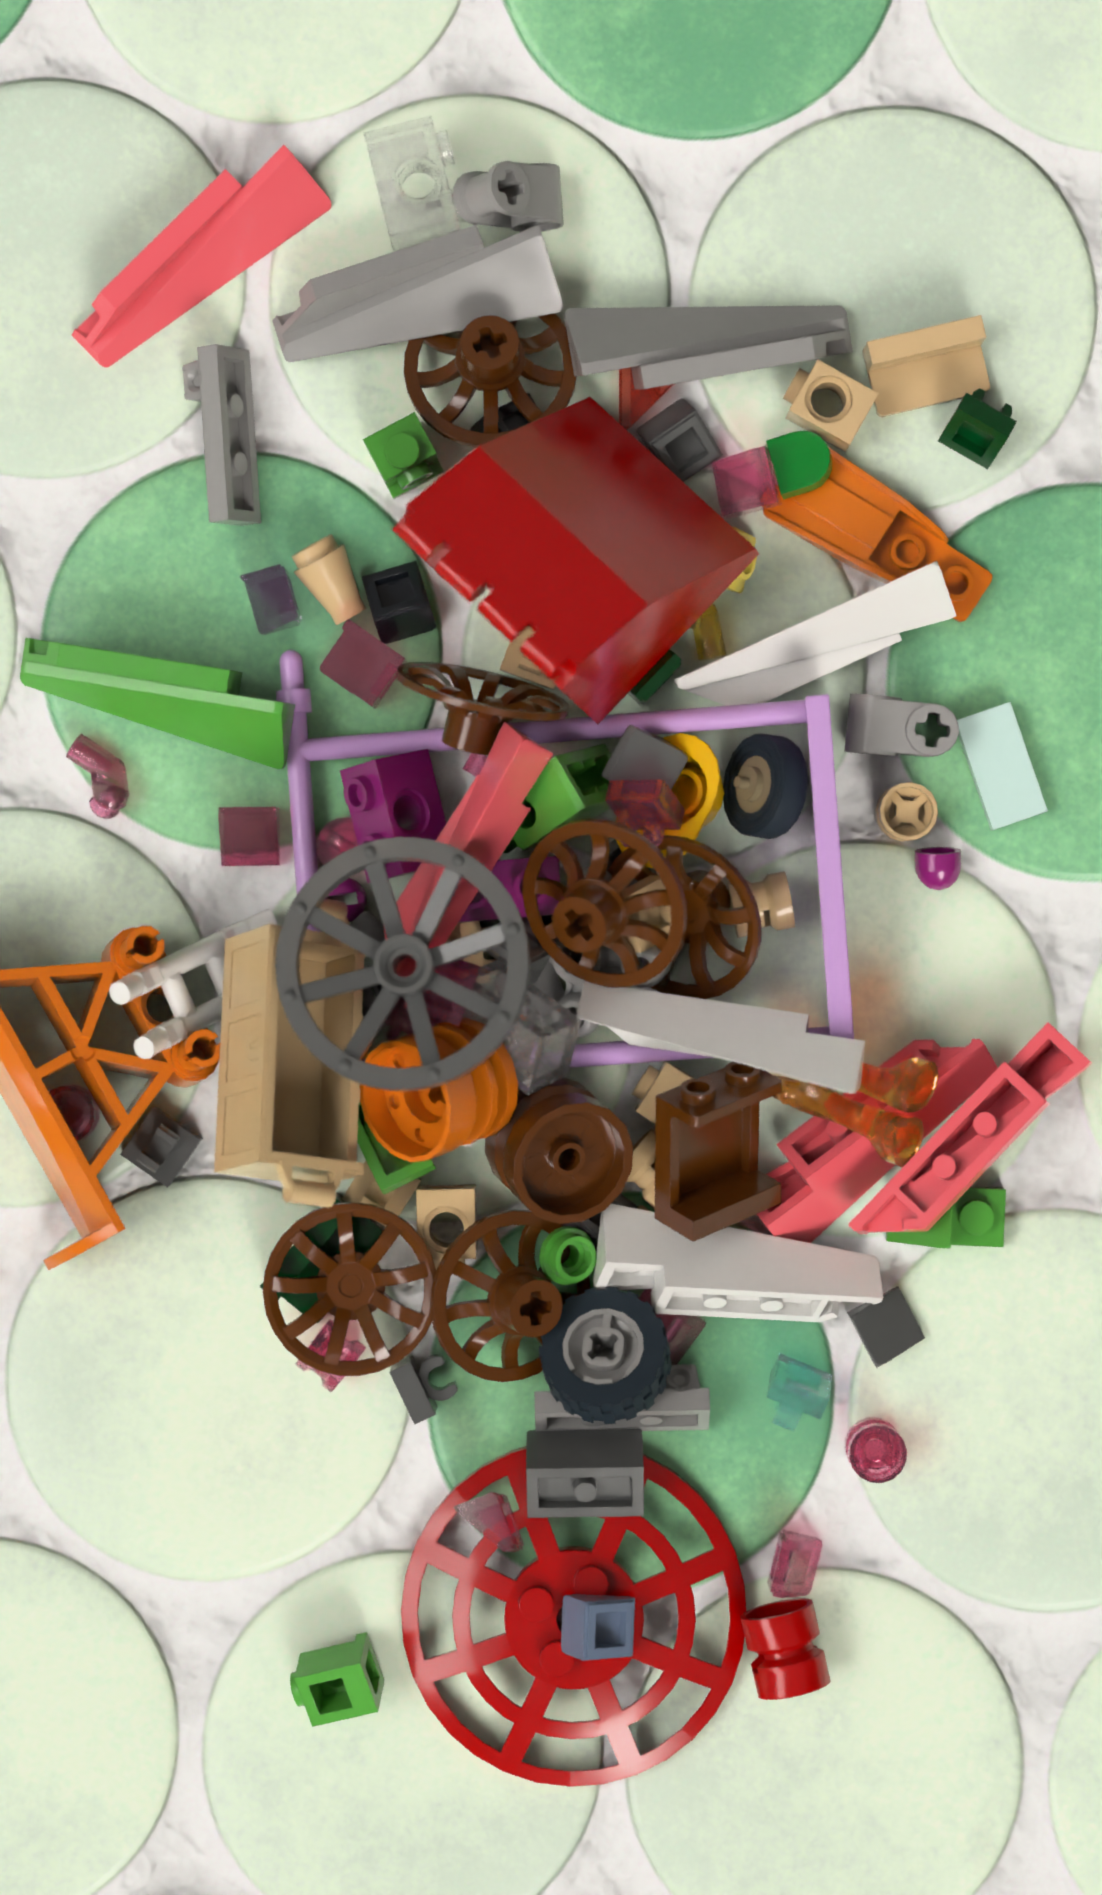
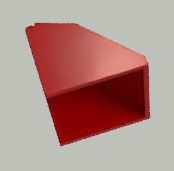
(580, 545)

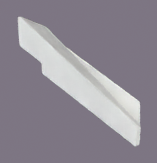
(824, 641)
(725, 1030)
(730, 1271)

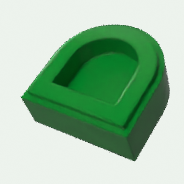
(799, 462)

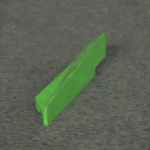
(165, 695)

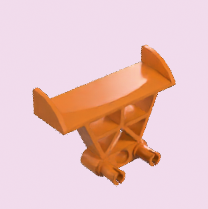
(35, 1109)

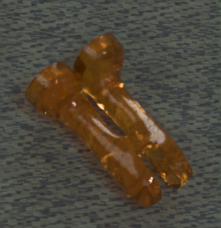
(892, 1134)

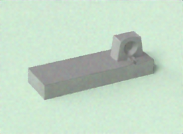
(224, 388)
(678, 1408)

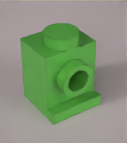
(403, 455)
(338, 1681)

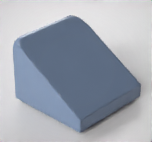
(597, 1626)

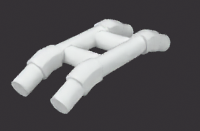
(168, 974)

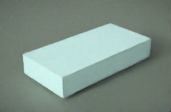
(1000, 766)

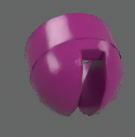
(938, 866)
(352, 886)

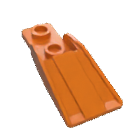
(878, 533)

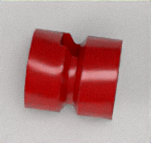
(786, 1658)

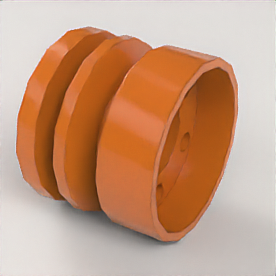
(444, 1117)

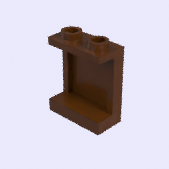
(710, 1151)

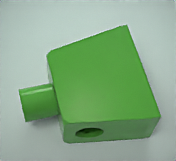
(564, 792)

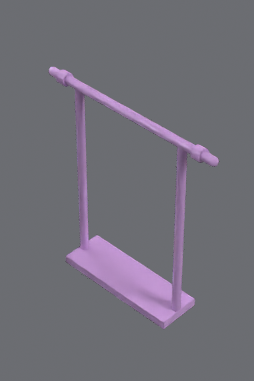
(812, 710)

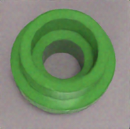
(581, 1257)

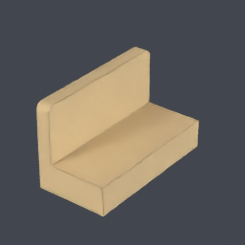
(927, 366)

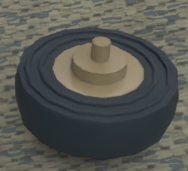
(765, 786)

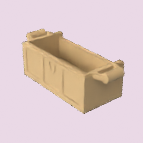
(277, 1102)

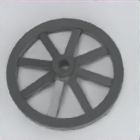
(387, 955)

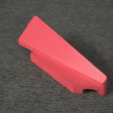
(201, 252)
(478, 827)
(973, 1137)
(836, 1166)

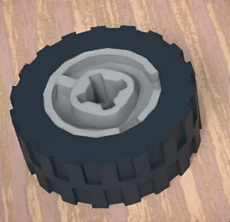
(606, 1356)

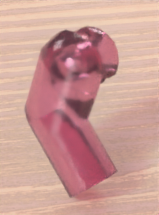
(107, 776)

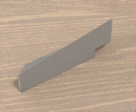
(421, 294)
(701, 342)

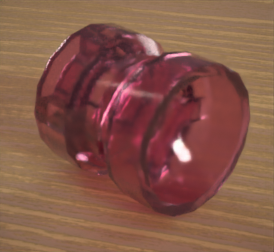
(883, 1456)

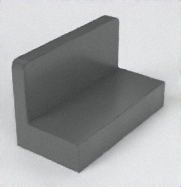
(585, 1473)

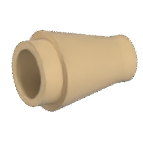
(329, 577)

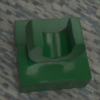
(978, 429)

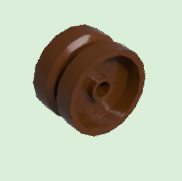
(562, 1153)

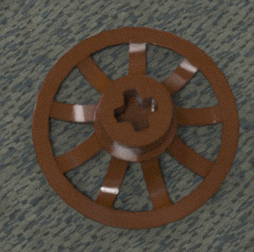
(488, 360)
(476, 722)
(706, 908)
(595, 911)
(349, 1288)
(518, 1300)

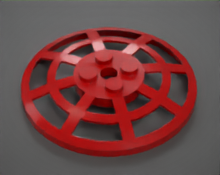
(536, 1635)

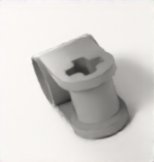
(511, 196)
(888, 726)

